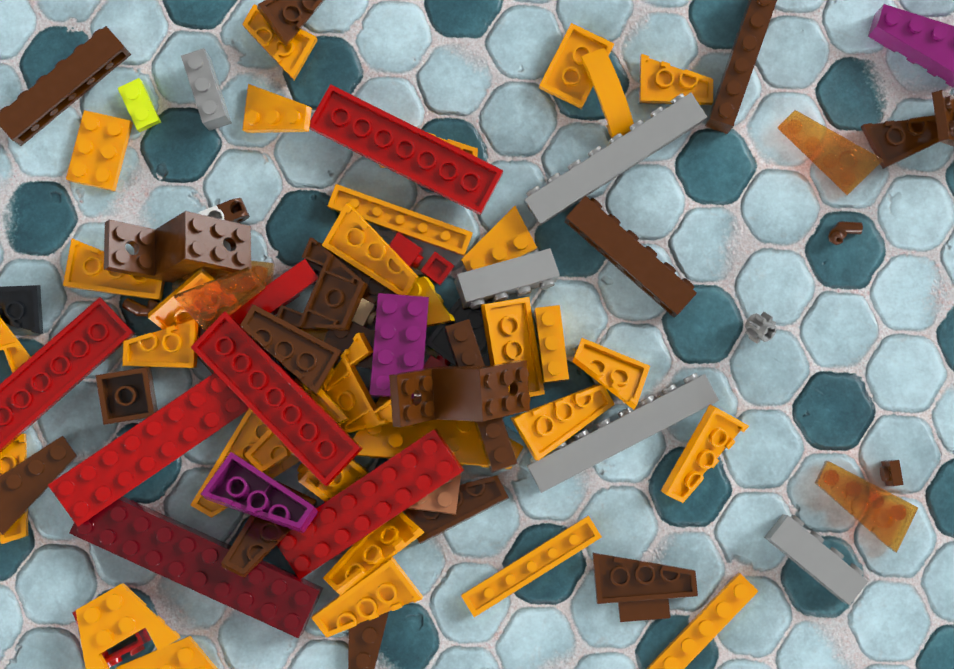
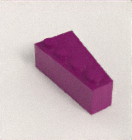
(917, 38)
(256, 494)

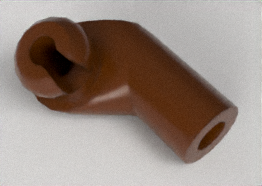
(842, 229)
(138, 309)

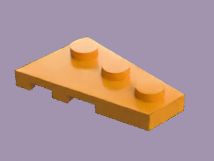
(290, 57)
(664, 82)
(503, 242)
(169, 311)
(612, 370)

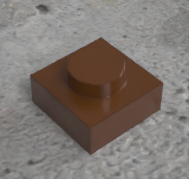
(891, 473)

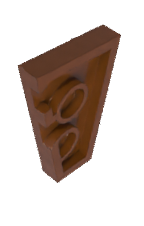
(288, 16)

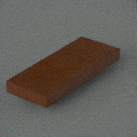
(644, 610)

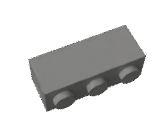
(206, 89)

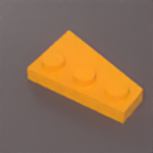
(274, 113)
(163, 348)

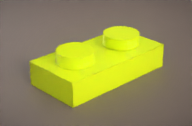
(139, 105)

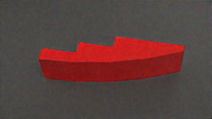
(280, 291)

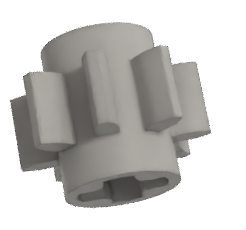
(760, 327)

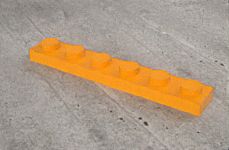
(402, 220)
(531, 566)
(706, 625)

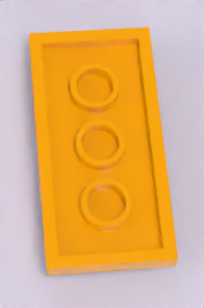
(513, 338)

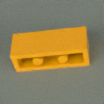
(551, 344)

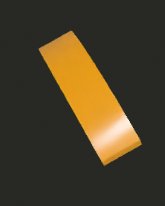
(609, 91)

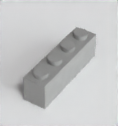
(507, 278)
(816, 559)

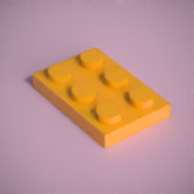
(566, 73)
(99, 150)

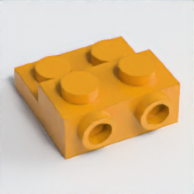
(346, 477)

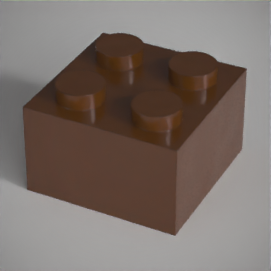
(126, 395)

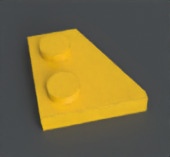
(436, 310)

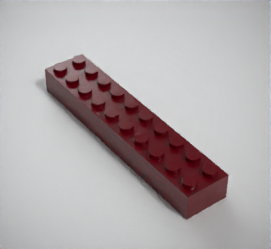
(195, 562)

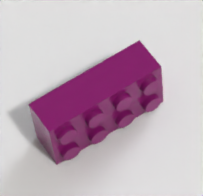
(398, 339)

